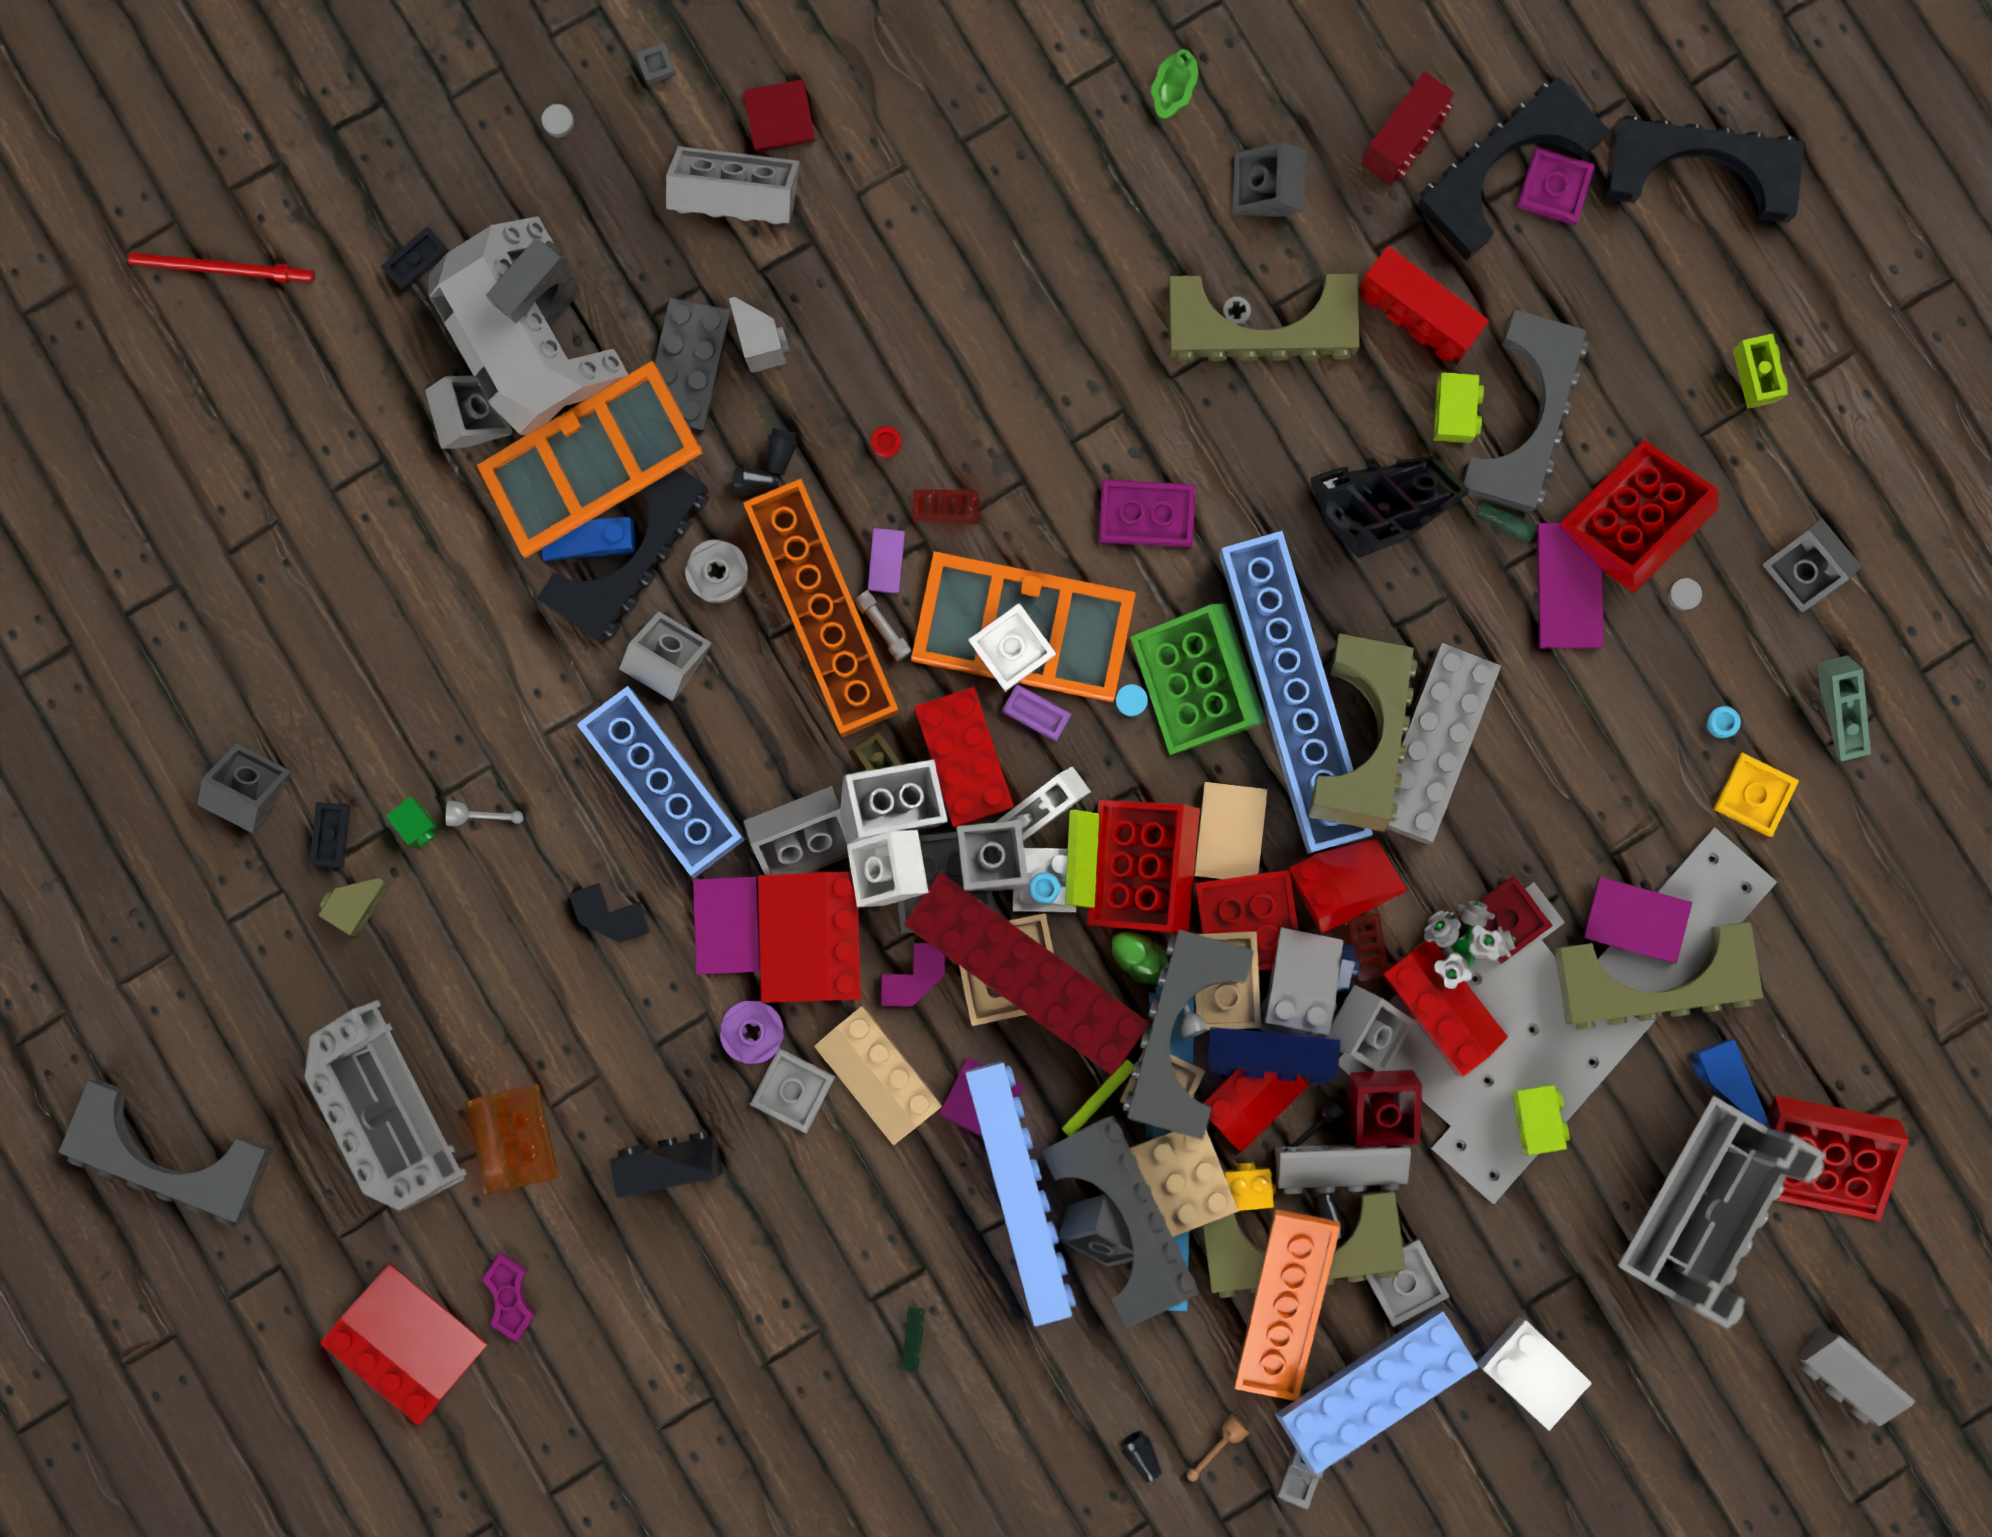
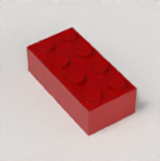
(1422, 306)
(964, 757)

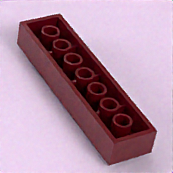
(1026, 974)

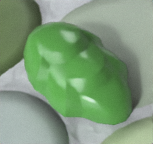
(1174, 83)
(1138, 956)

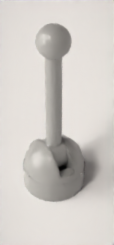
(458, 813)
(1191, 1023)

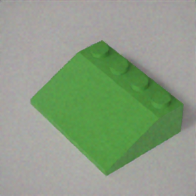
(1198, 678)

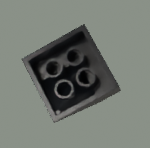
(666, 1166)

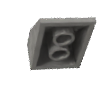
(1303, 981)

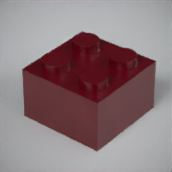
(1385, 1108)

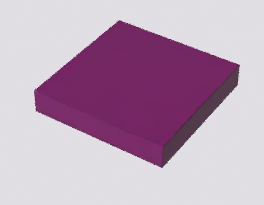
(1555, 186)
(959, 1103)

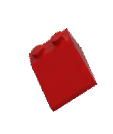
(1346, 882)

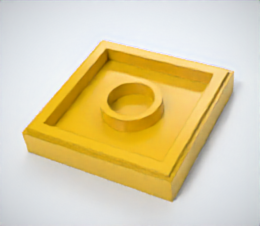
(1755, 794)

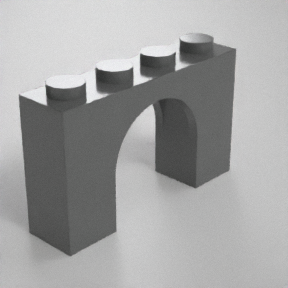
(537, 277)

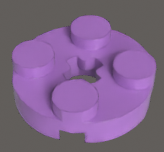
(734, 1028)

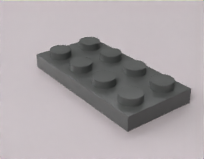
(692, 356)

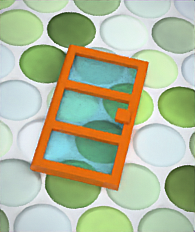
(589, 459)
(1077, 618)

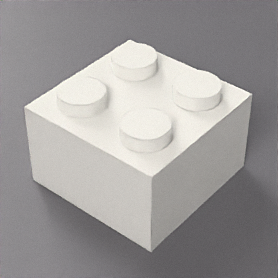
(887, 868)

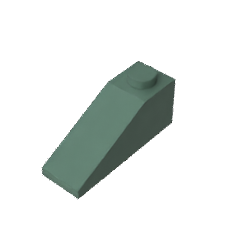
(1845, 706)

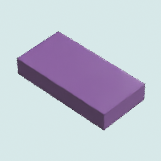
(886, 561)
(1036, 713)

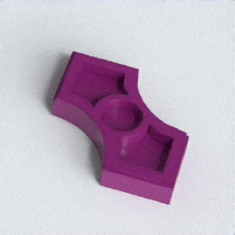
(511, 1312)

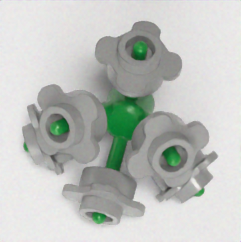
(1478, 942)

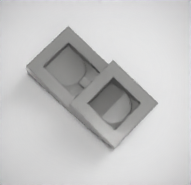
(1298, 1483)

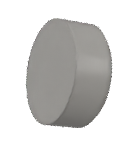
(557, 120)
(1685, 594)

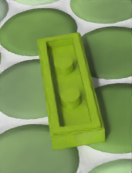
(1082, 859)
(1098, 1098)

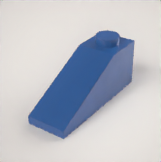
(594, 540)
(1726, 1075)

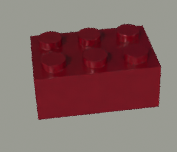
(1409, 129)

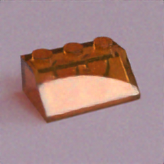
(512, 1139)

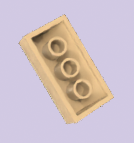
(878, 1075)

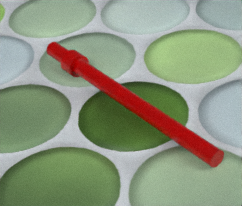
(280, 272)

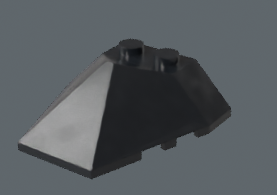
(1385, 504)

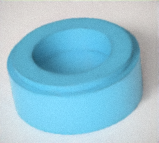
(1131, 700)
(1723, 722)
(1044, 888)

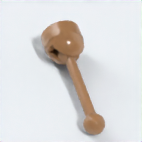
(1233, 1431)

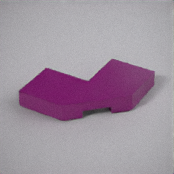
(909, 989)

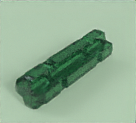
(1505, 521)
(913, 1339)

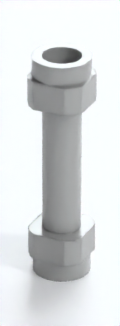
(897, 647)

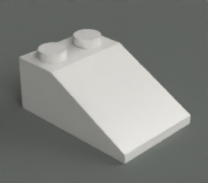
(1534, 1373)

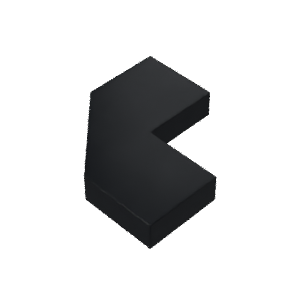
(594, 914)

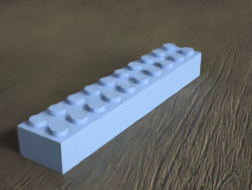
(1289, 679)

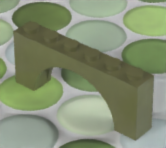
(1202, 332)
(1383, 677)
(1725, 977)
(1369, 1249)

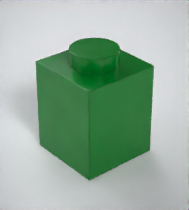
(413, 822)

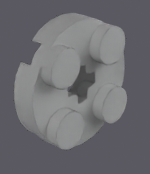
(733, 579)

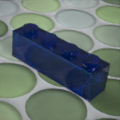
(1272, 1053)

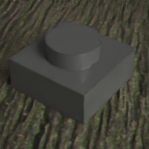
(656, 63)

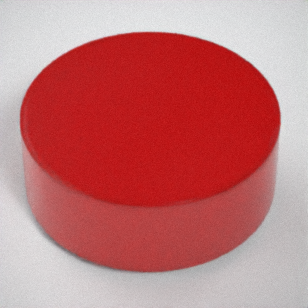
(886, 442)

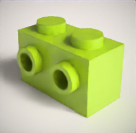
(1760, 371)
(1457, 408)
(1540, 1119)

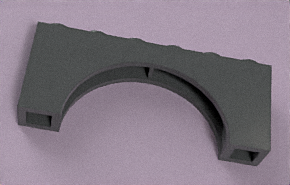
(1552, 355)
(1194, 965)
(101, 1140)
(1158, 1271)

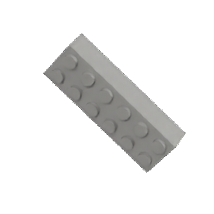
(1440, 738)

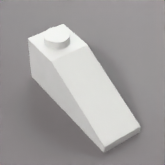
(1048, 802)

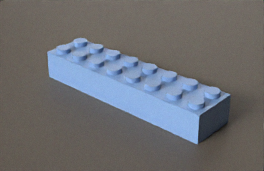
(1018, 1193)

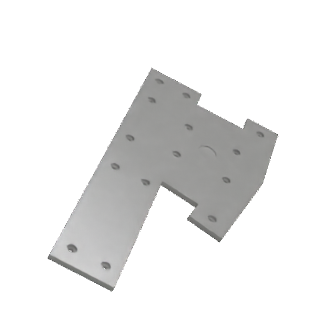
(1528, 994)

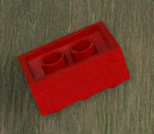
(1248, 1105)

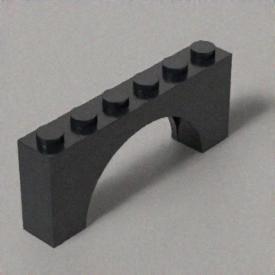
(1550, 119)
(1766, 163)
(601, 603)

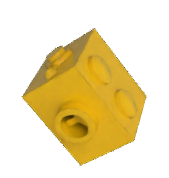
(1251, 1186)

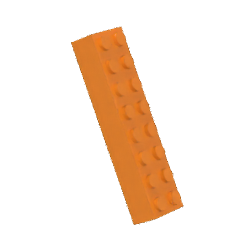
(821, 608)

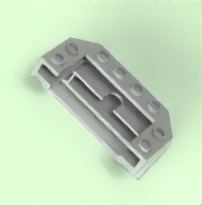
(513, 362)
(378, 1111)
(1714, 1208)

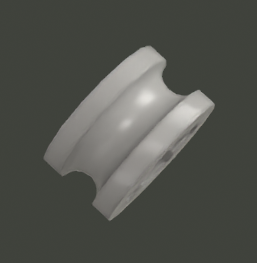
(1242, 303)

